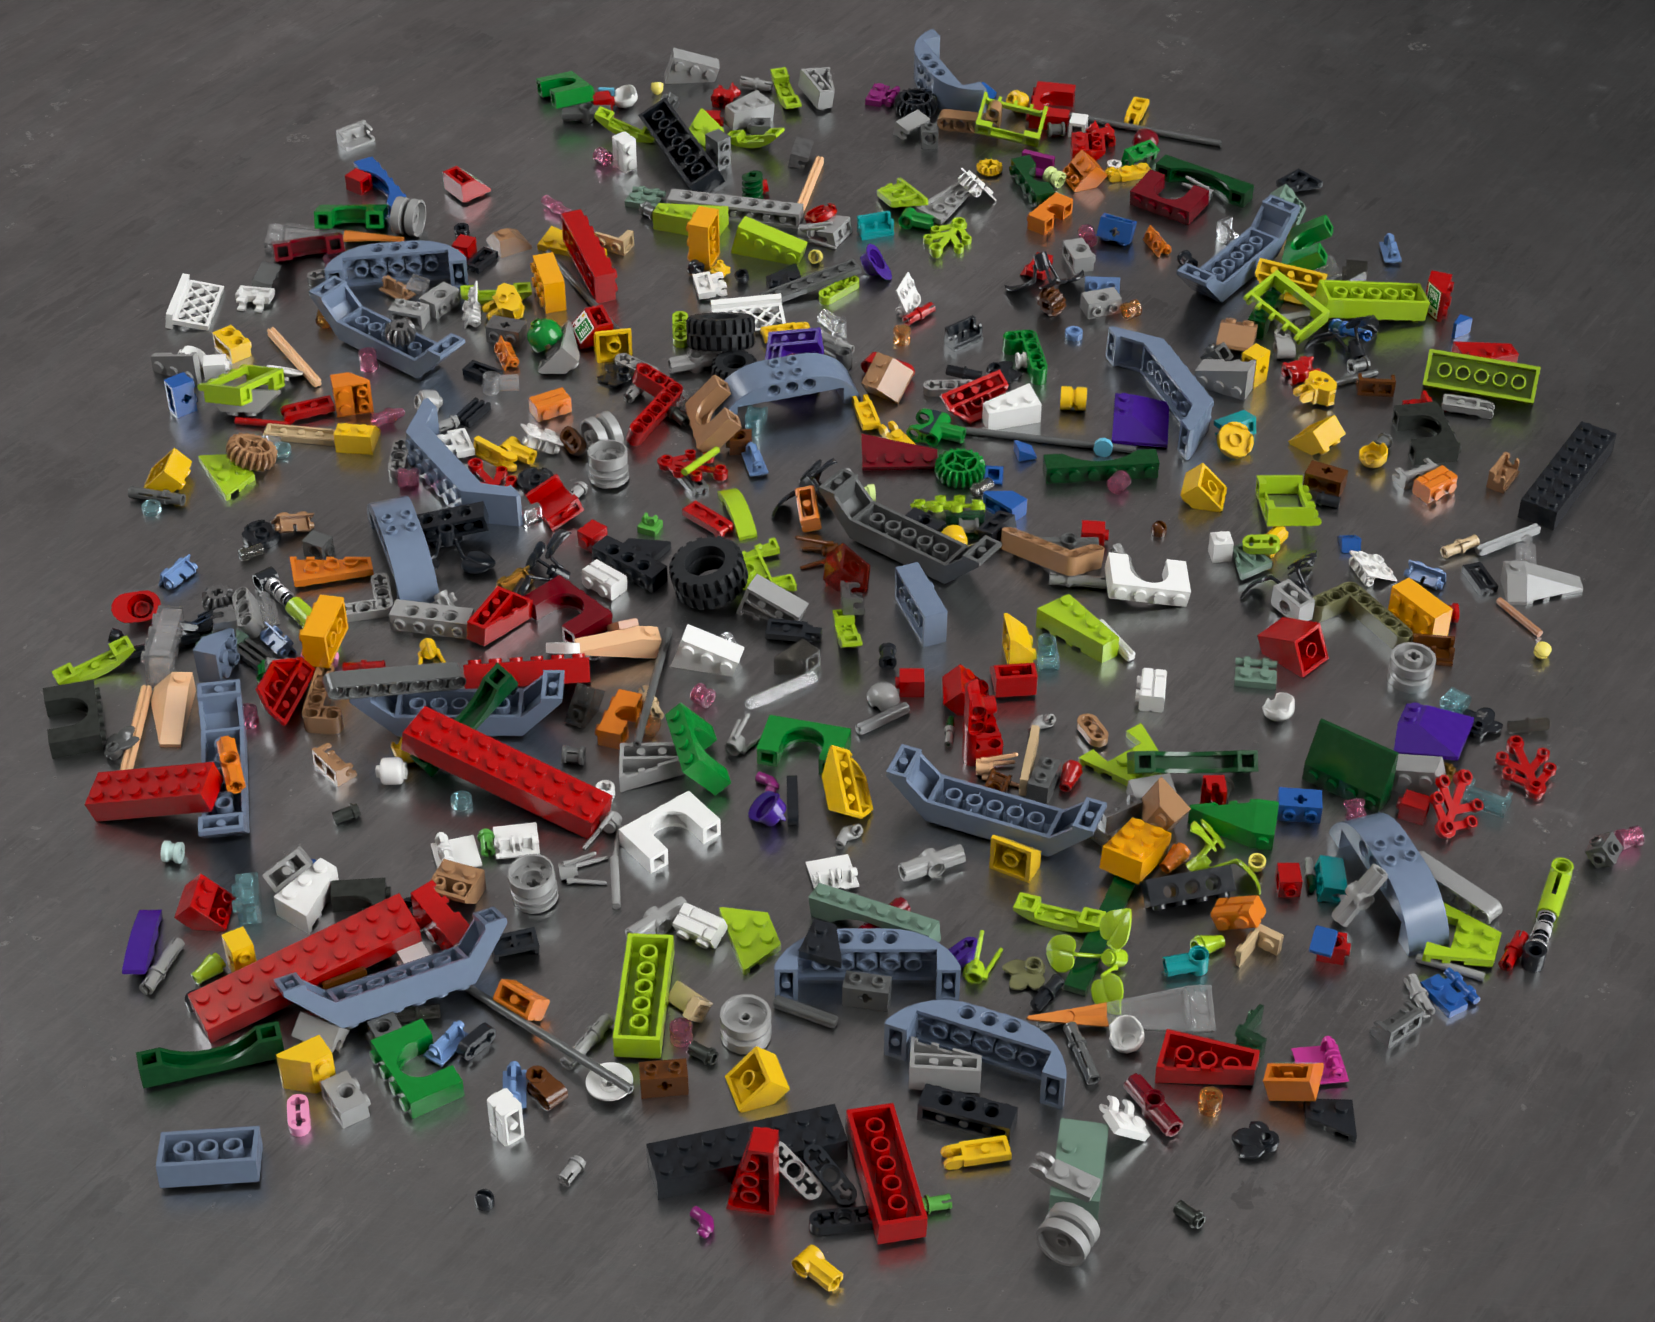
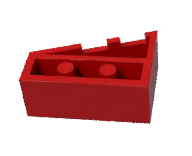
(1496, 351)
(436, 917)

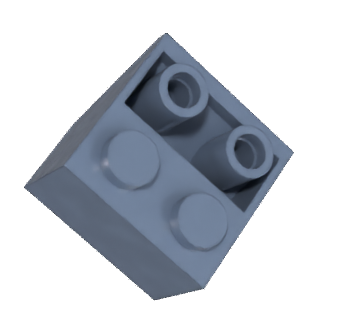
(216, 656)

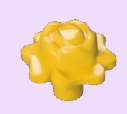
(720, 267)

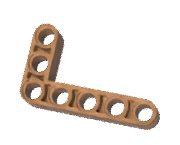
(1052, 555)

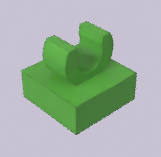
(649, 525)

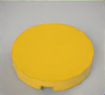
(1235, 440)

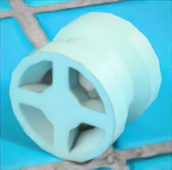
(172, 851)

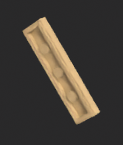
(301, 434)
(1029, 759)

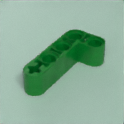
(1027, 342)

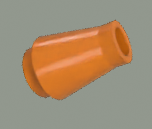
(1177, 855)

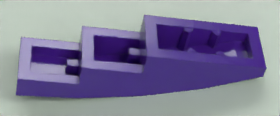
(141, 942)

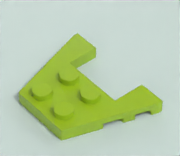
(756, 565)
(1118, 766)
(1472, 941)

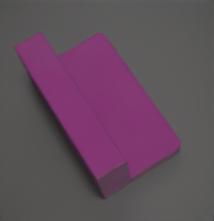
(1042, 161)

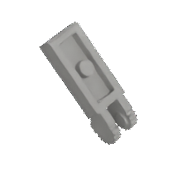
(1468, 405)
(1065, 1177)

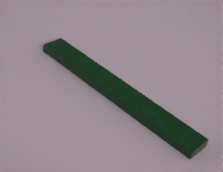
(1084, 967)

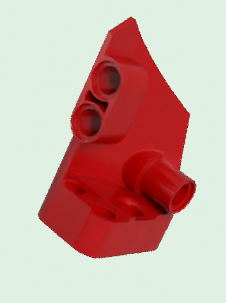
(980, 728)

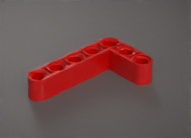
(666, 395)

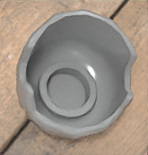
(883, 696)

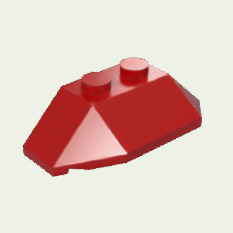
(968, 400)
(284, 686)

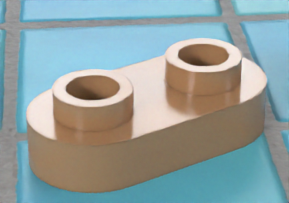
(1092, 730)

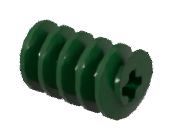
(752, 184)

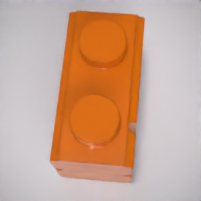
(550, 404)
(1435, 484)
(808, 508)
(1238, 912)
(521, 1000)

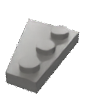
(173, 364)

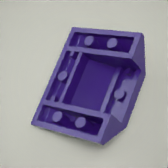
(794, 341)
(1140, 421)
(1432, 732)

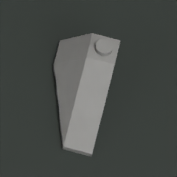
(562, 355)
(1528, 582)

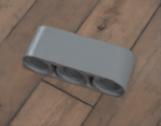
(247, 612)

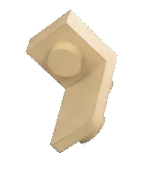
(617, 245)
(1262, 937)
(690, 1002)

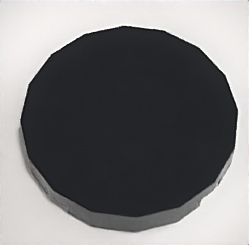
(531, 478)
(260, 532)

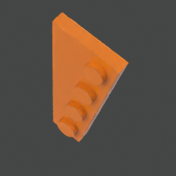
(322, 571)

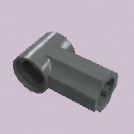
(841, 354)

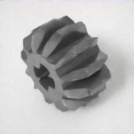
(400, 332)
(216, 596)

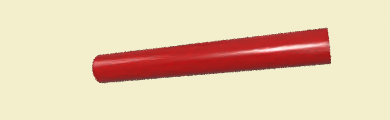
(258, 422)

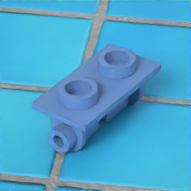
(1390, 249)
(1095, 283)
(754, 460)
(171, 576)
(1433, 576)
(283, 644)
(447, 1044)
(515, 1081)

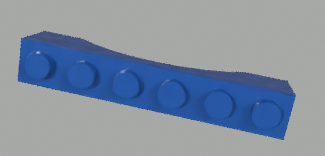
(380, 179)

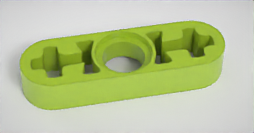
(832, 294)
(676, 324)

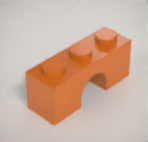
(1042, 218)
(614, 725)

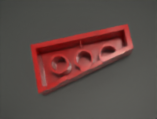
(1204, 1061)

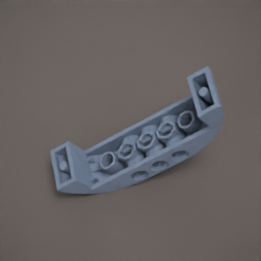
(934, 76)
(399, 260)
(788, 378)
(404, 548)
(1410, 882)
(875, 951)
(978, 1030)

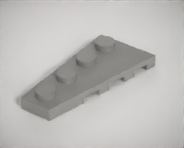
(945, 203)

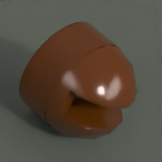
(1159, 529)

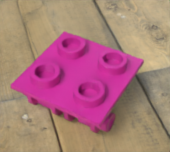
(1327, 1053)

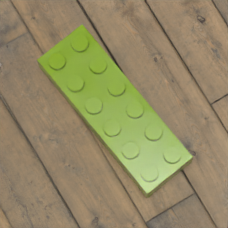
(1367, 298)
(1481, 376)
(643, 996)

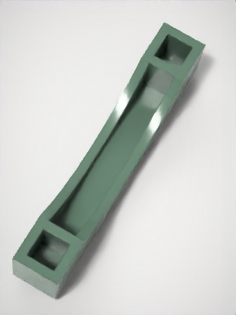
(836, 904)

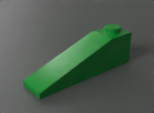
(1245, 823)

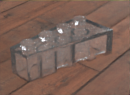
(162, 644)

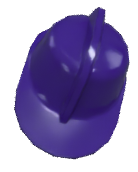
(874, 263)
(767, 809)

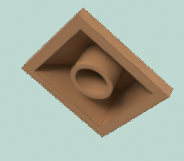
(508, 242)

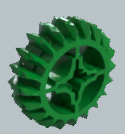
(960, 468)

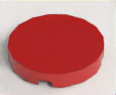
(820, 213)

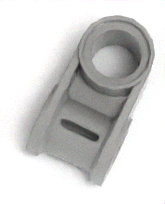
(1283, 345)

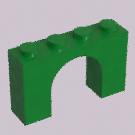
(565, 89)
(330, 215)
(1299, 244)
(784, 731)
(691, 737)
(416, 1094)

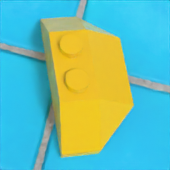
(1304, 278)
(845, 784)

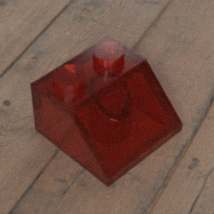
(846, 566)

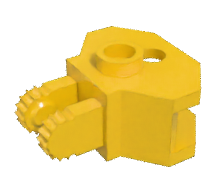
(505, 303)
(1317, 390)

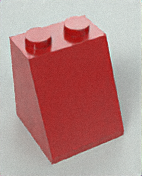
(1294, 645)

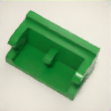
(1140, 152)

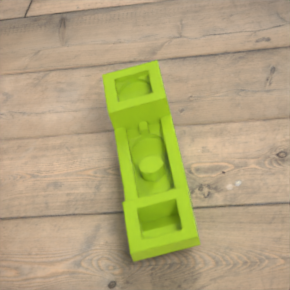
(784, 89)
(606, 119)
(740, 139)
(483, 296)
(739, 513)
(846, 630)
(97, 666)
(1055, 917)

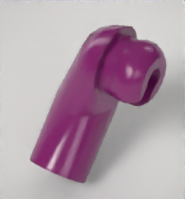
(769, 781)
(705, 1221)

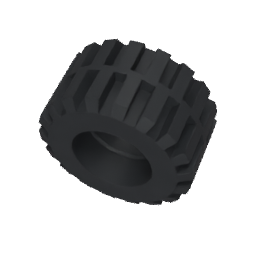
(730, 361)

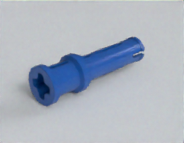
(1337, 326)

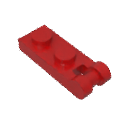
(307, 408)
(708, 519)

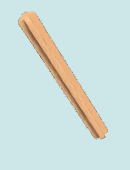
(811, 181)
(294, 357)
(138, 722)

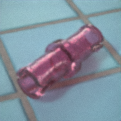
(555, 205)

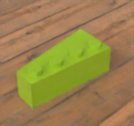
(674, 217)
(767, 243)
(1079, 628)

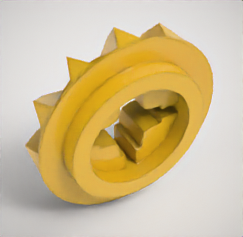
(995, 167)

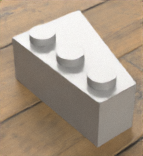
(769, 600)
(647, 764)
(1418, 773)

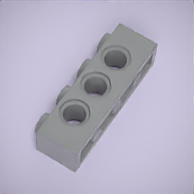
(430, 618)

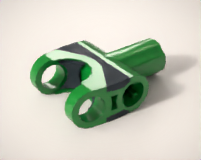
(935, 428)

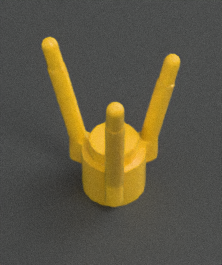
(429, 650)

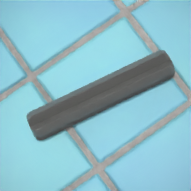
(882, 718)
(805, 1011)

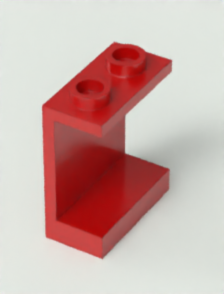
(556, 502)

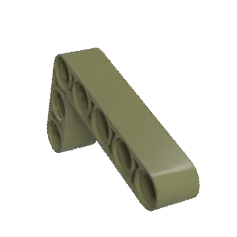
(1365, 608)

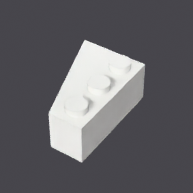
(1012, 409)
(706, 653)
(306, 895)

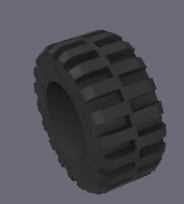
(720, 331)
(709, 589)

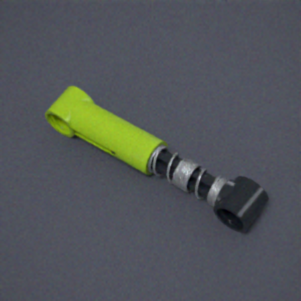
(269, 581)
(1547, 914)

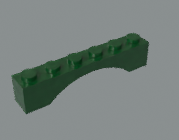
(1232, 189)
(1063, 468)
(490, 694)
(1192, 762)
(166, 1066)

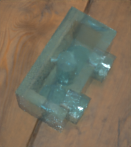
(248, 898)

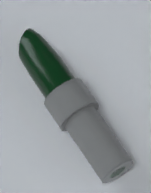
(949, 732)
(1310, 874)

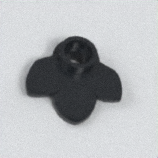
(1007, 370)
(615, 375)
(1483, 722)
(1256, 1140)

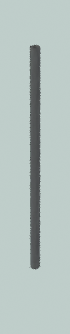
(1159, 132)
(578, 286)
(1044, 439)
(652, 687)
(552, 1040)

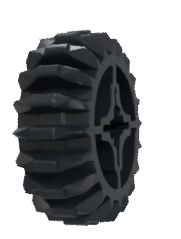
(916, 99)

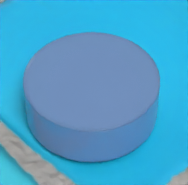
(1073, 333)

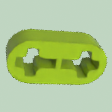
(1261, 544)

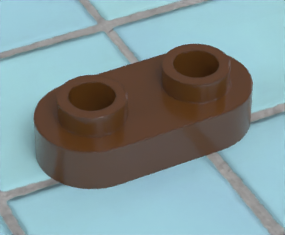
(573, 441)

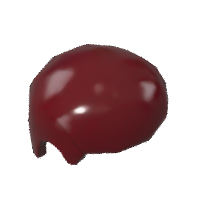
(1143, 135)

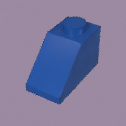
(1005, 501)

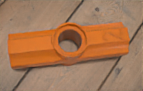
(230, 764)

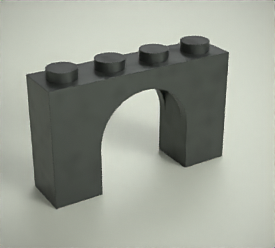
(1431, 418)
(80, 737)
(358, 893)

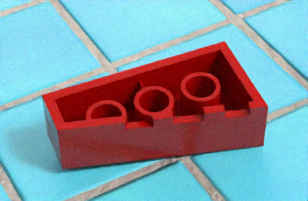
(757, 1177)

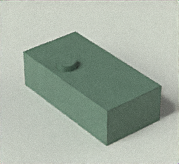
(1084, 1147)

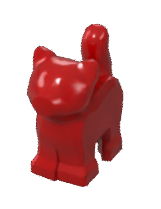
(724, 96)
(1107, 130)
(1298, 369)

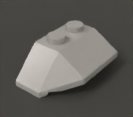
(261, 400)

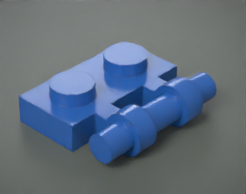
(1445, 997)

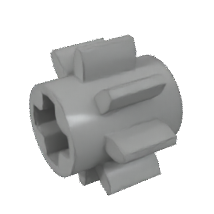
(444, 598)

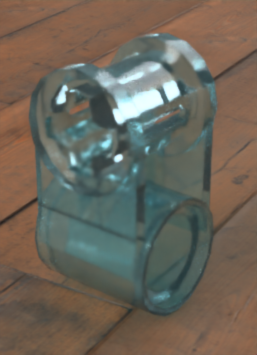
(755, 419)
(1047, 652)
(1455, 701)

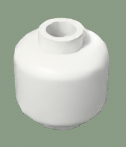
(391, 771)

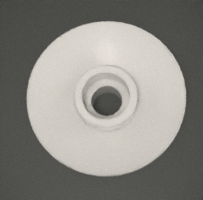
(288, 372)
(603, 1089)

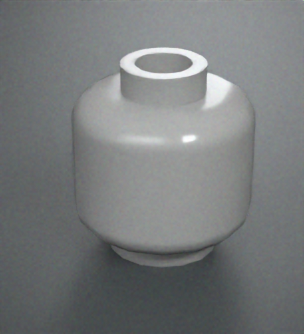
(433, 395)

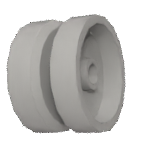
(408, 216)
(601, 427)
(1411, 667)
(745, 1023)
(1067, 1234)

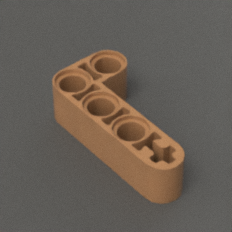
(946, 118)
(317, 712)

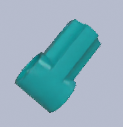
(1193, 962)

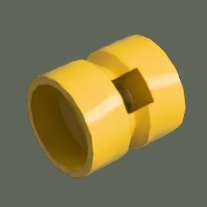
(1073, 398)

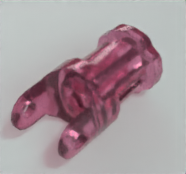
(390, 416)

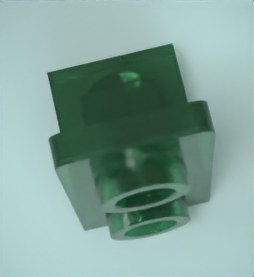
(1245, 1033)

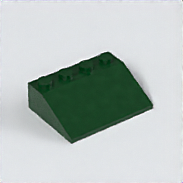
(1350, 765)

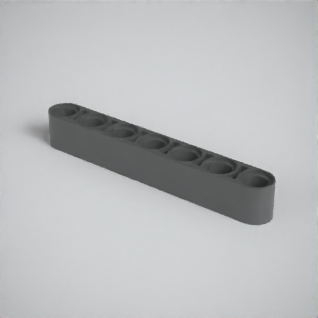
(393, 680)

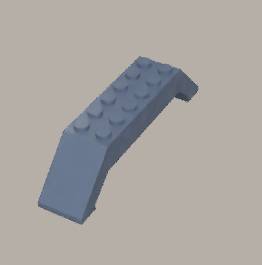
(1240, 258)
(366, 328)
(1168, 378)
(450, 475)
(220, 716)
(511, 718)
(987, 810)
(403, 984)

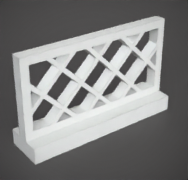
(180, 301)
(753, 304)

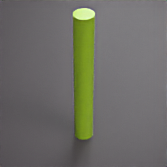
(700, 461)

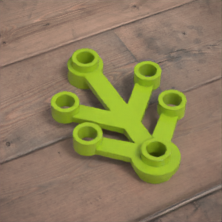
(957, 225)
(954, 506)

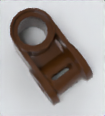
(998, 781)
(545, 1087)

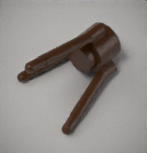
(827, 546)

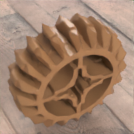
(251, 451)

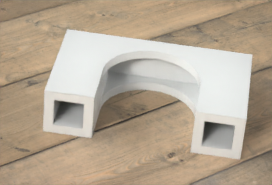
(1124, 585)
(682, 812)

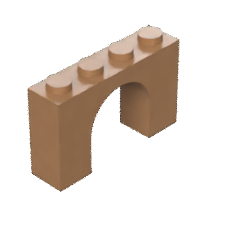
(700, 410)

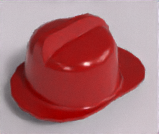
(135, 606)

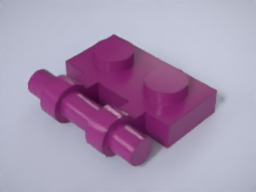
(881, 94)

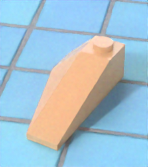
(627, 642)
(172, 707)

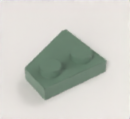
(1249, 564)

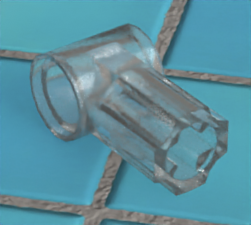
(834, 323)
(494, 382)

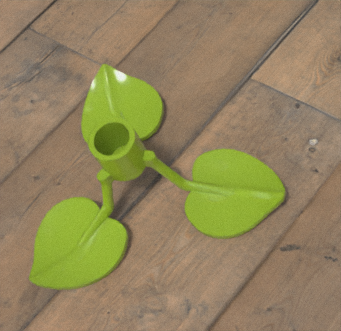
(1202, 861)
(1115, 928)

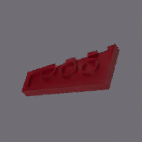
(895, 455)

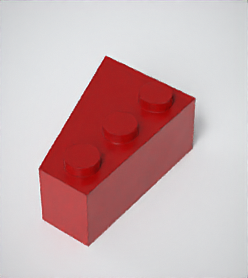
(498, 616)

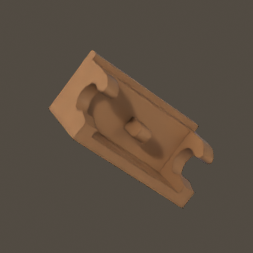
(1503, 473)
(332, 765)

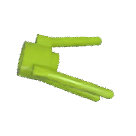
(975, 971)

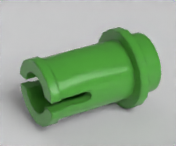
(486, 839)
(935, 1203)

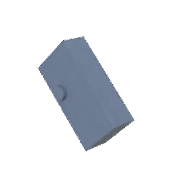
(921, 604)
(209, 1156)

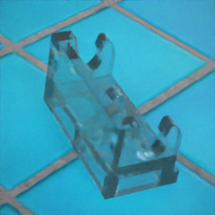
(1492, 803)

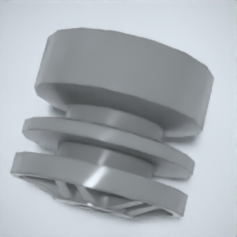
(608, 463)
(533, 883)

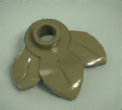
(1025, 973)

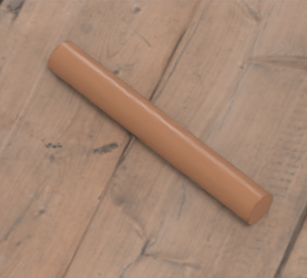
(1519, 617)

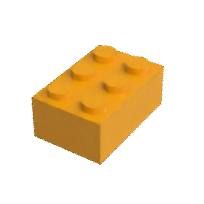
(704, 236)
(548, 283)
(1419, 608)
(324, 631)
(1135, 850)

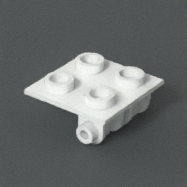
(973, 186)
(907, 295)
(472, 308)
(536, 436)
(1370, 567)
(516, 840)
(458, 850)
(833, 872)

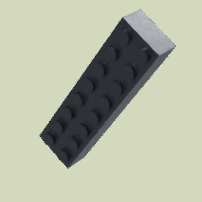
(681, 147)
(1567, 475)
(713, 1156)

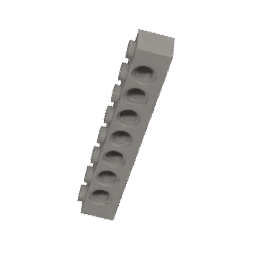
(762, 210)

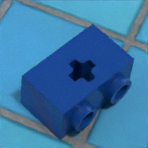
(1124, 227)
(181, 394)
(1299, 805)

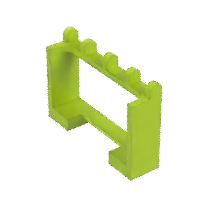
(1028, 138)
(1284, 284)
(242, 394)
(1286, 516)

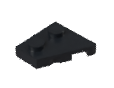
(1332, 1116)

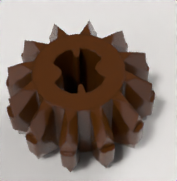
(1051, 301)

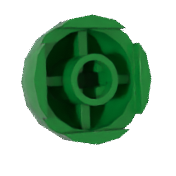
(543, 333)

